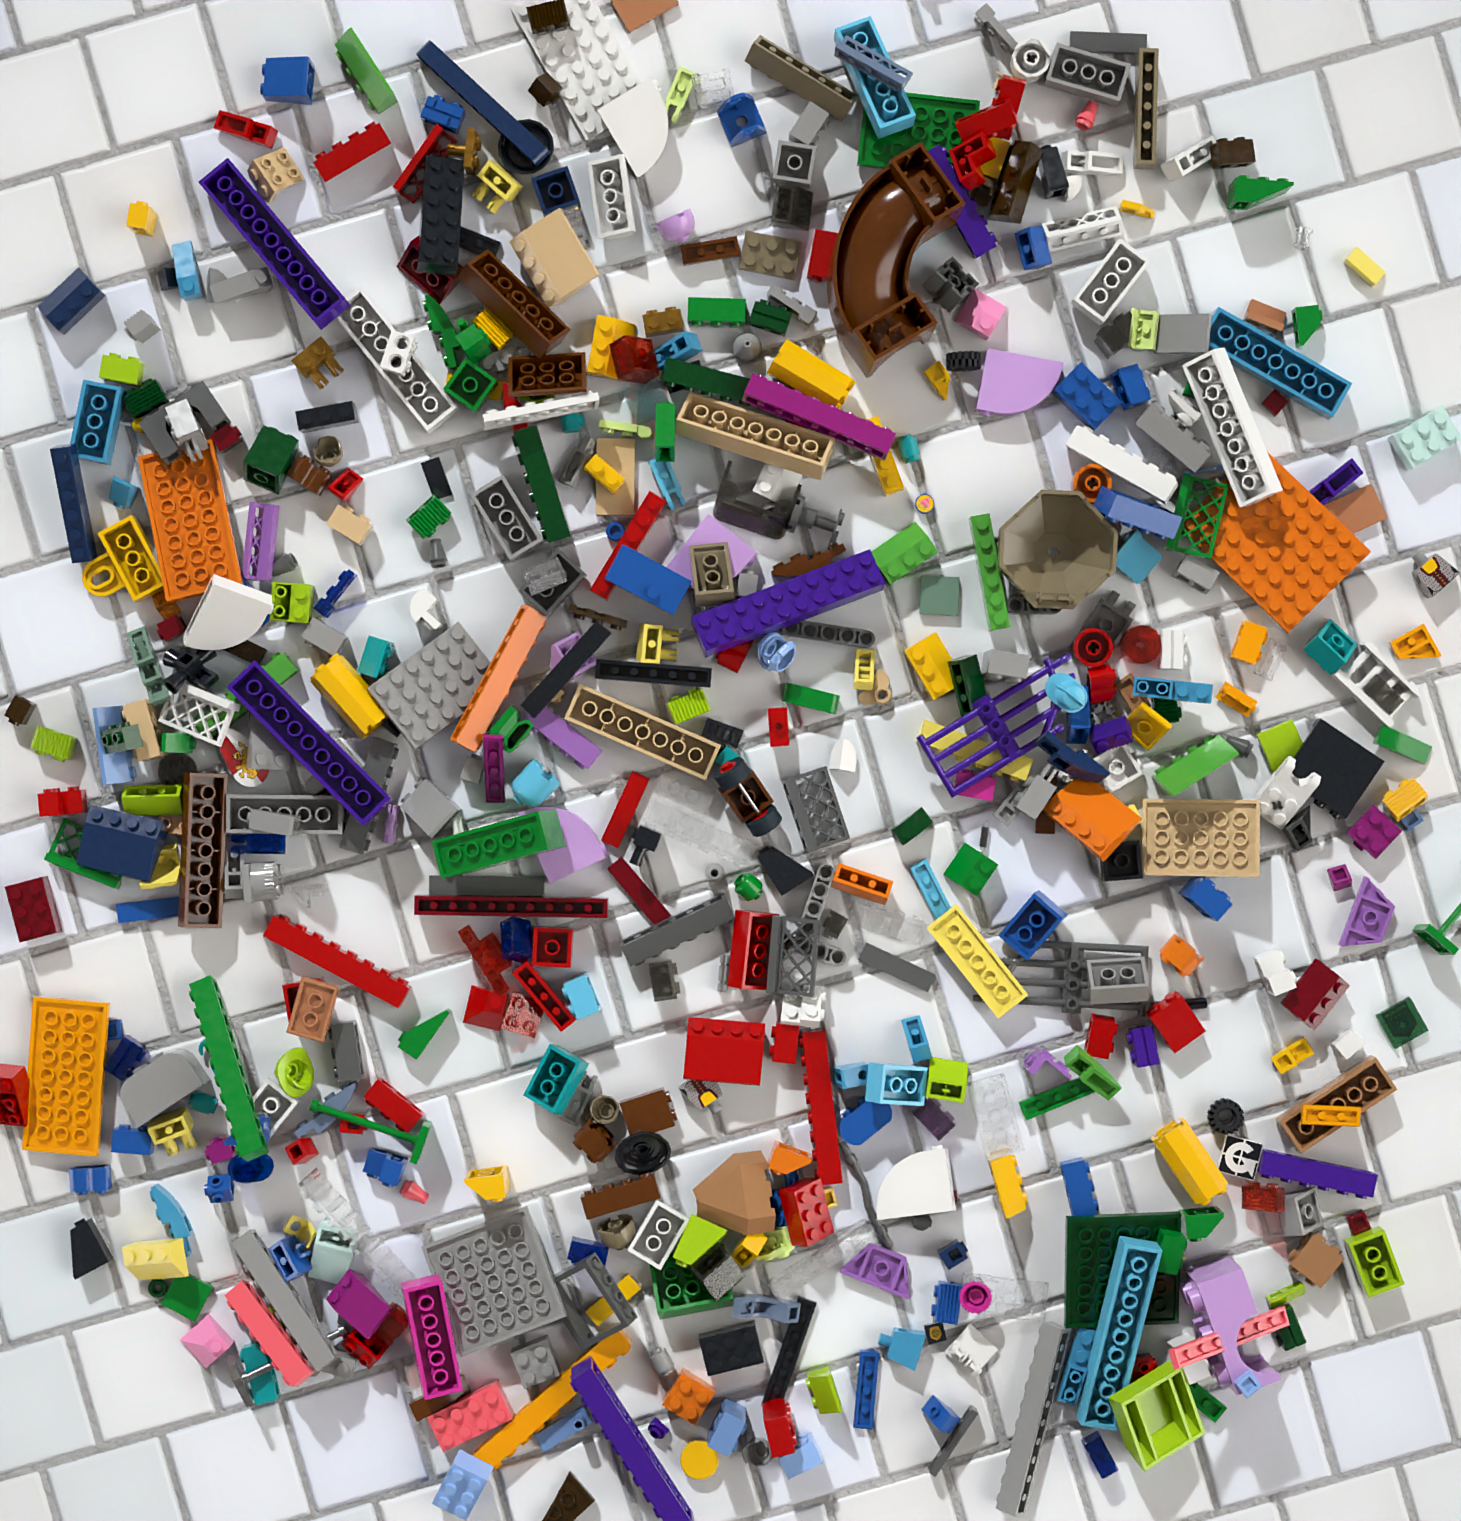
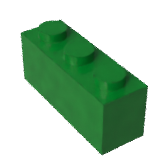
(716, 312)

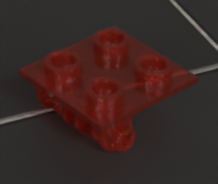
(522, 1015)

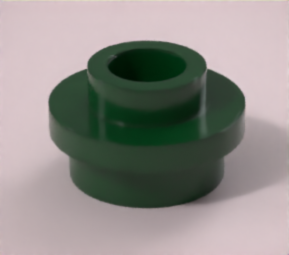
(155, 1293)

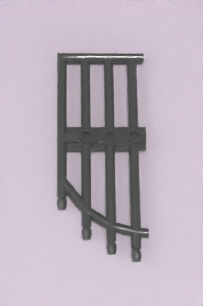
(1072, 976)

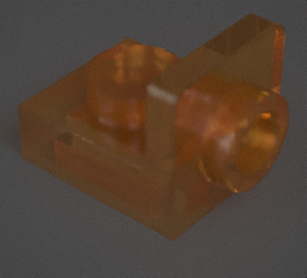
(165, 609)

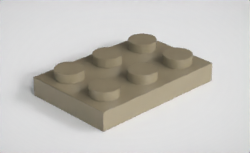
(770, 255)

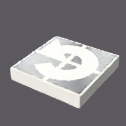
(1239, 1157)

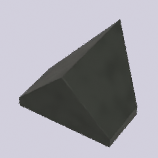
(1299, 829)

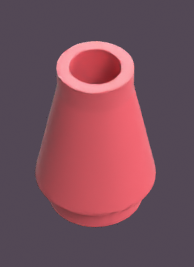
(1087, 116)
(413, 1192)

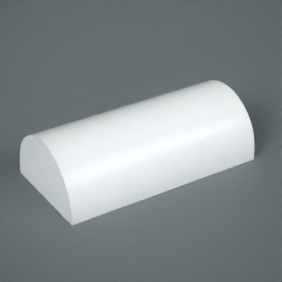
(611, 197)

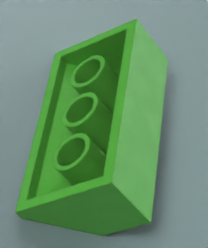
(365, 71)

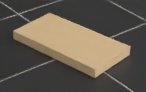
(621, 456)

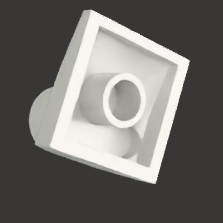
(1183, 407)

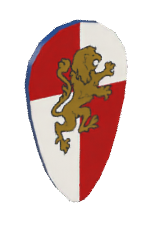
(235, 756)

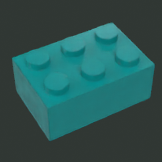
(556, 1079)

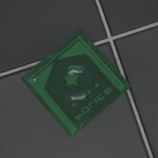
(1401, 1022)

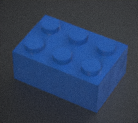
(1086, 396)
(1205, 898)

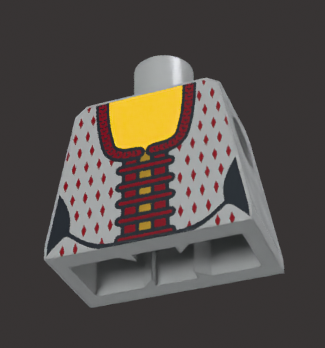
(1432, 573)
(702, 1094)

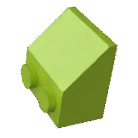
(824, 1391)

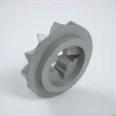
(1097, 708)

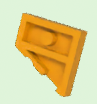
(1415, 644)

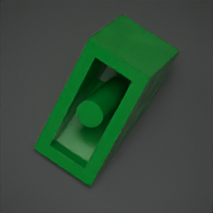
(1305, 322)
(178, 743)

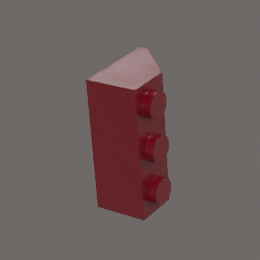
(435, 285)
(1315, 994)

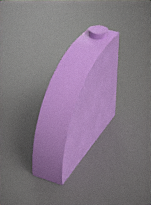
(1014, 382)
(713, 532)
(581, 846)

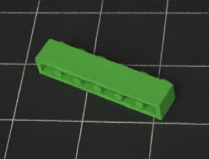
(988, 572)
(280, 668)

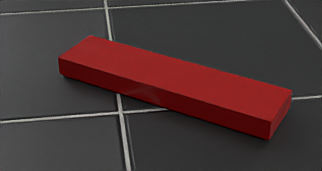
(625, 809)

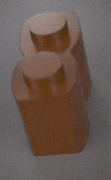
(309, 475)

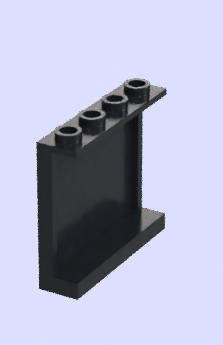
(1342, 764)

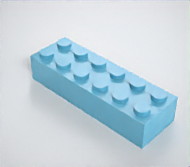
(885, 107)

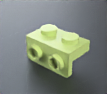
(1143, 329)
(776, 1245)

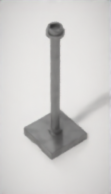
(242, 1379)

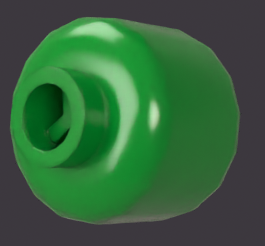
(748, 886)

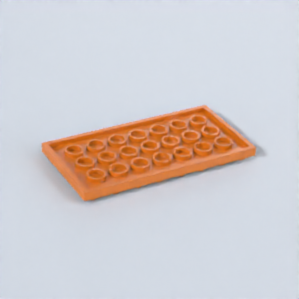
(189, 522)

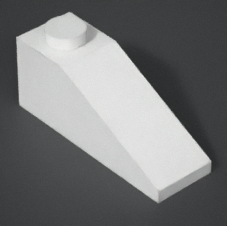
(1188, 160)

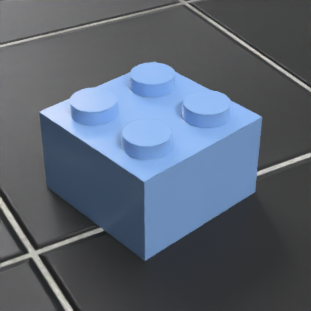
(806, 1456)

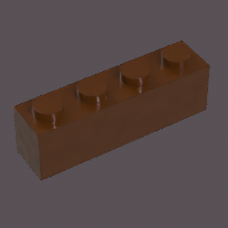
(620, 1196)

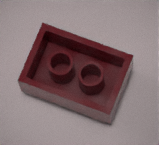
(33, 909)

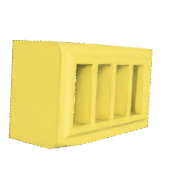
(863, 681)

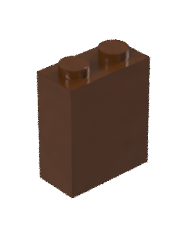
(648, 1112)

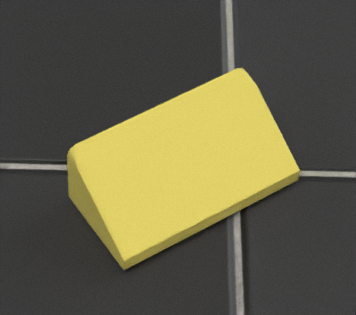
(1364, 266)

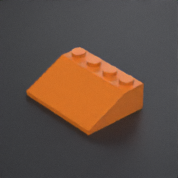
(1092, 816)

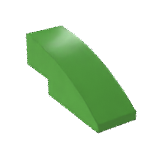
(1091, 1073)

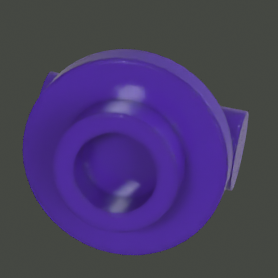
(657, 1429)

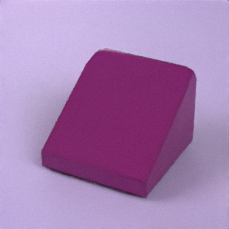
(1339, 877)

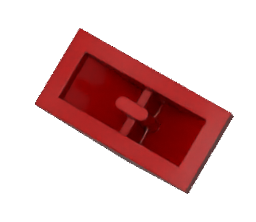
(345, 484)

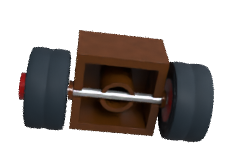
(747, 797)

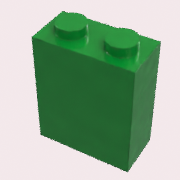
(665, 432)

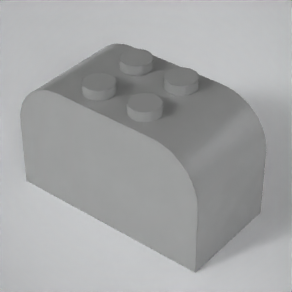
(161, 1084)

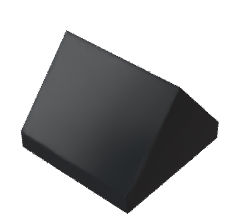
(167, 279)

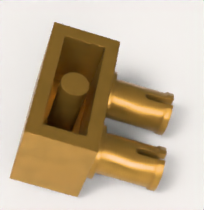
(313, 358)

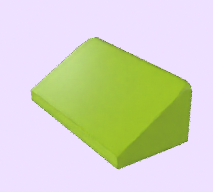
(1285, 1294)

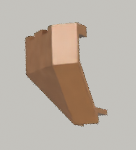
(738, 1195)

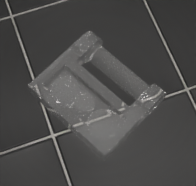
(713, 95)

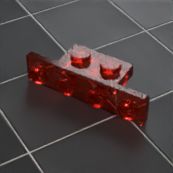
(488, 956)

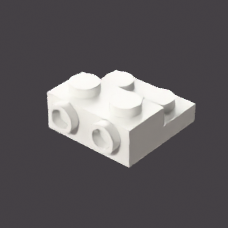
(1121, 765)
(802, 1009)

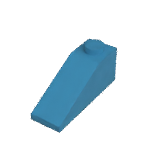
(187, 271)
(680, 348)

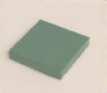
(939, 595)

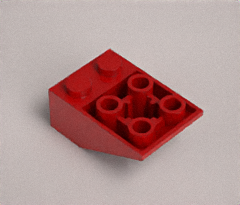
(14, 1095)

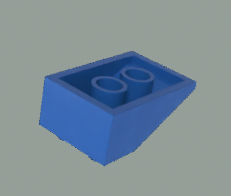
(1033, 925)

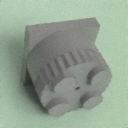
(261, 881)

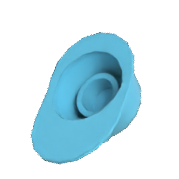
(1066, 692)

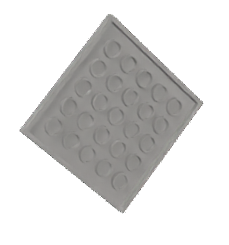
(495, 1281)

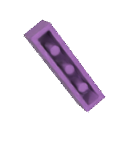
(566, 737)

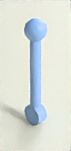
(1218, 468)

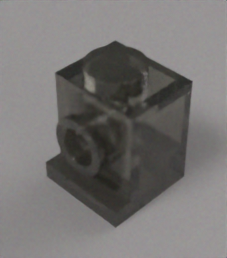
(833, 925)

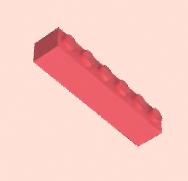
(269, 1333)

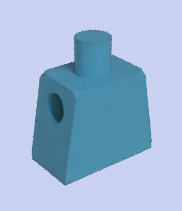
(847, 1075)
(903, 1346)

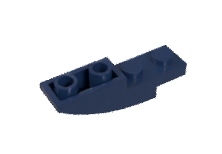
(1065, 759)

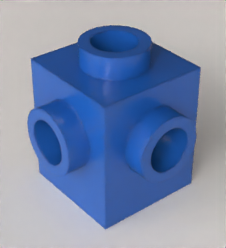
(219, 1188)

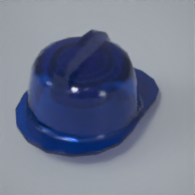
(250, 1171)

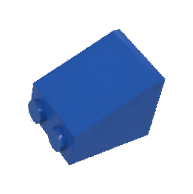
(288, 80)

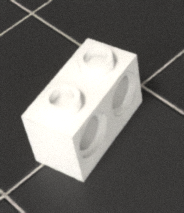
(393, 352)

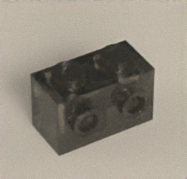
(660, 980)

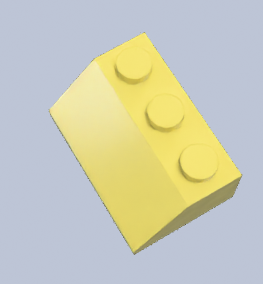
(156, 1259)

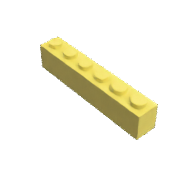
(1017, 769)

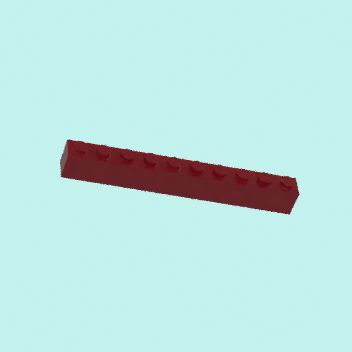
(511, 906)

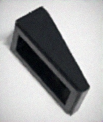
(709, 721)

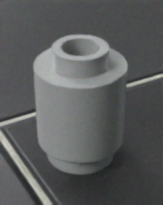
(661, 1361)

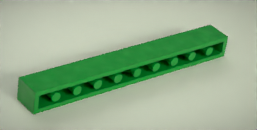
(228, 1068)

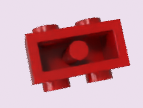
(365, 1350)

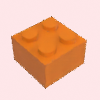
(688, 1396)

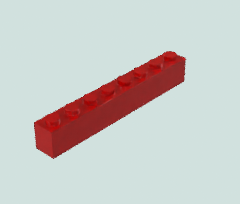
(337, 961)
(822, 1106)

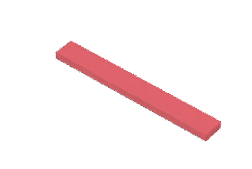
(1208, 1345)

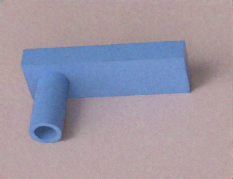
(563, 1428)

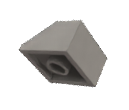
(1300, 1213)

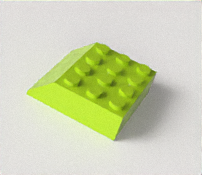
(1157, 1415)

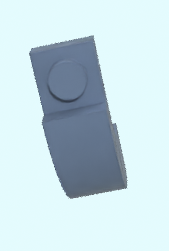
(766, 1307)

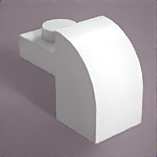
(421, 605)

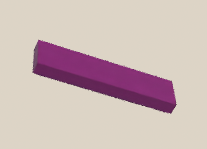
(494, 768)

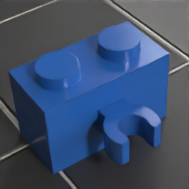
(290, 1258)

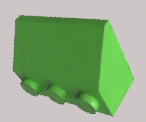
(903, 553)

